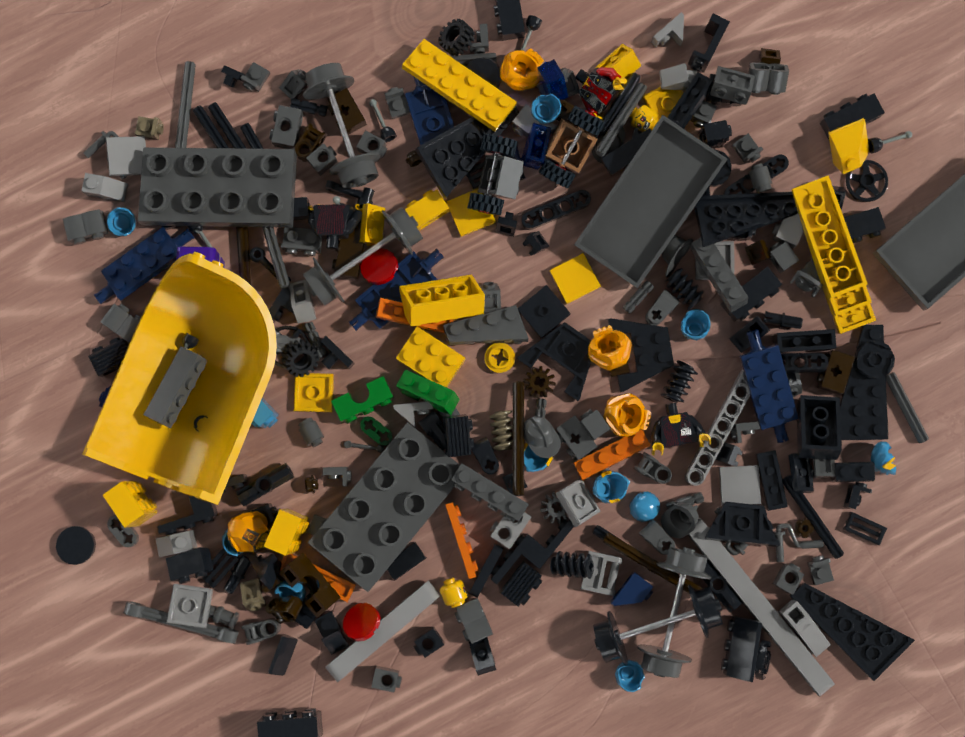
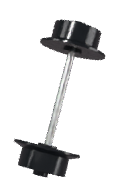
(610, 640)

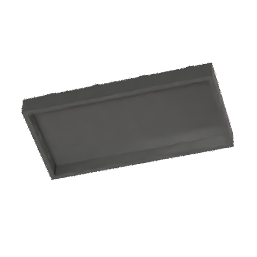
(217, 187)
(650, 201)
(930, 248)
(386, 507)

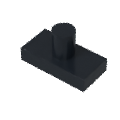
(335, 355)

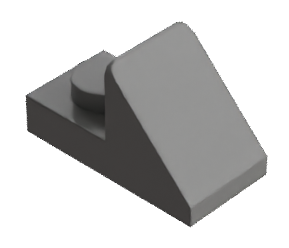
(672, 29)
(676, 77)
(407, 410)

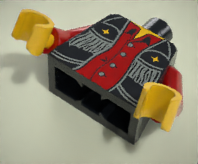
(599, 88)

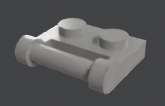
(595, 583)

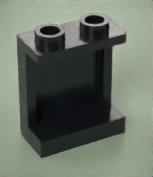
(716, 27)

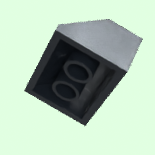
(741, 648)

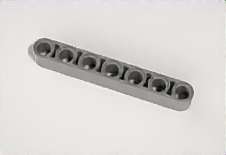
(715, 433)
(388, 627)

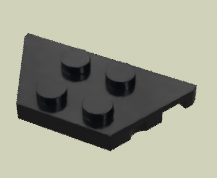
(742, 525)

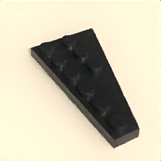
(457, 151)
(734, 214)
(864, 399)
(861, 637)

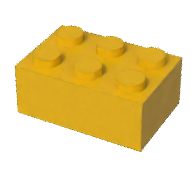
(430, 358)
(130, 503)
(286, 532)

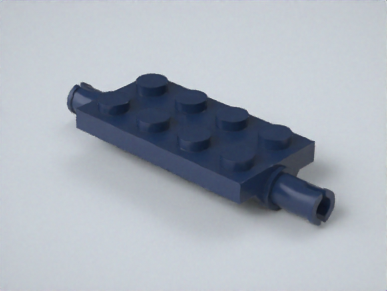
(428, 112)
(141, 264)
(410, 271)
(768, 386)

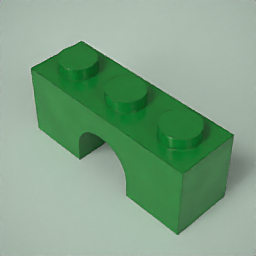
(429, 391)
(348, 409)

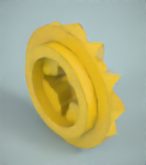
(495, 349)

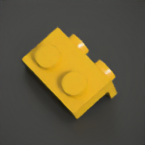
(372, 224)

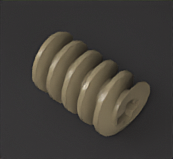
(502, 430)

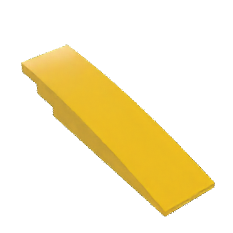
(834, 254)

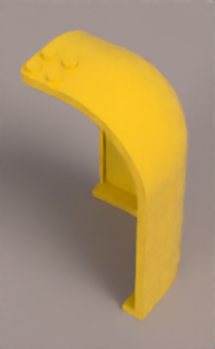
(240, 355)

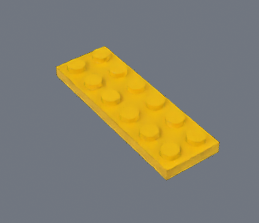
(459, 85)

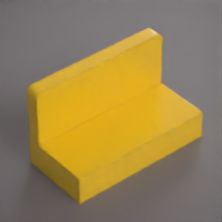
(622, 60)

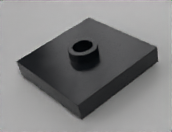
(543, 311)

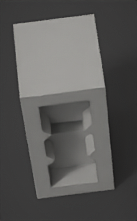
(514, 529)

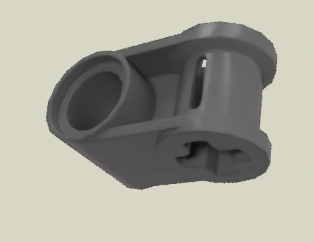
(663, 306)
(652, 468)
(655, 535)
(258, 631)

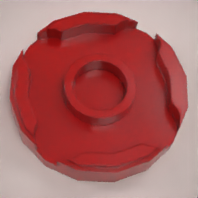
(379, 267)
(361, 622)

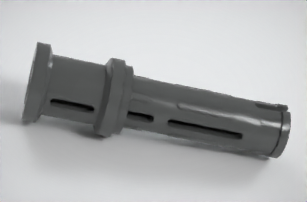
(223, 616)

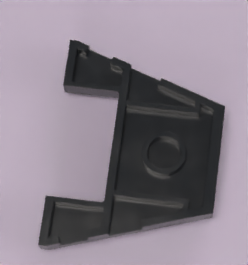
(566, 348)
(650, 350)

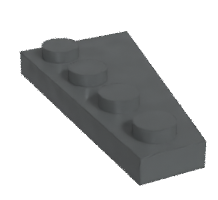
(488, 328)

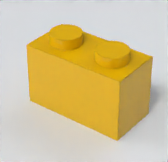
(427, 209)

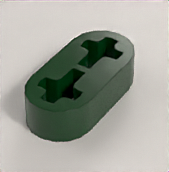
(373, 434)

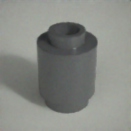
(760, 178)
(311, 432)

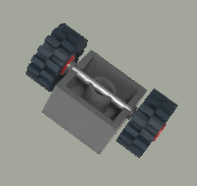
(499, 175)

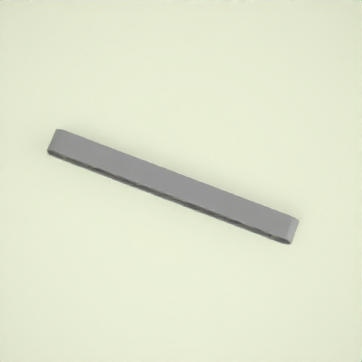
(762, 610)

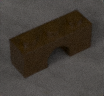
(304, 572)

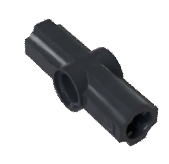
(254, 491)
(725, 593)

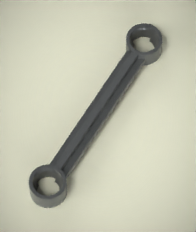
(141, 611)

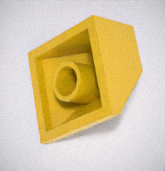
(849, 146)

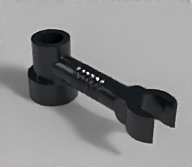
(363, 196)
(263, 260)

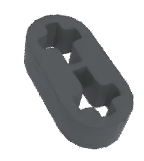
(119, 534)

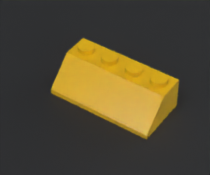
(442, 300)

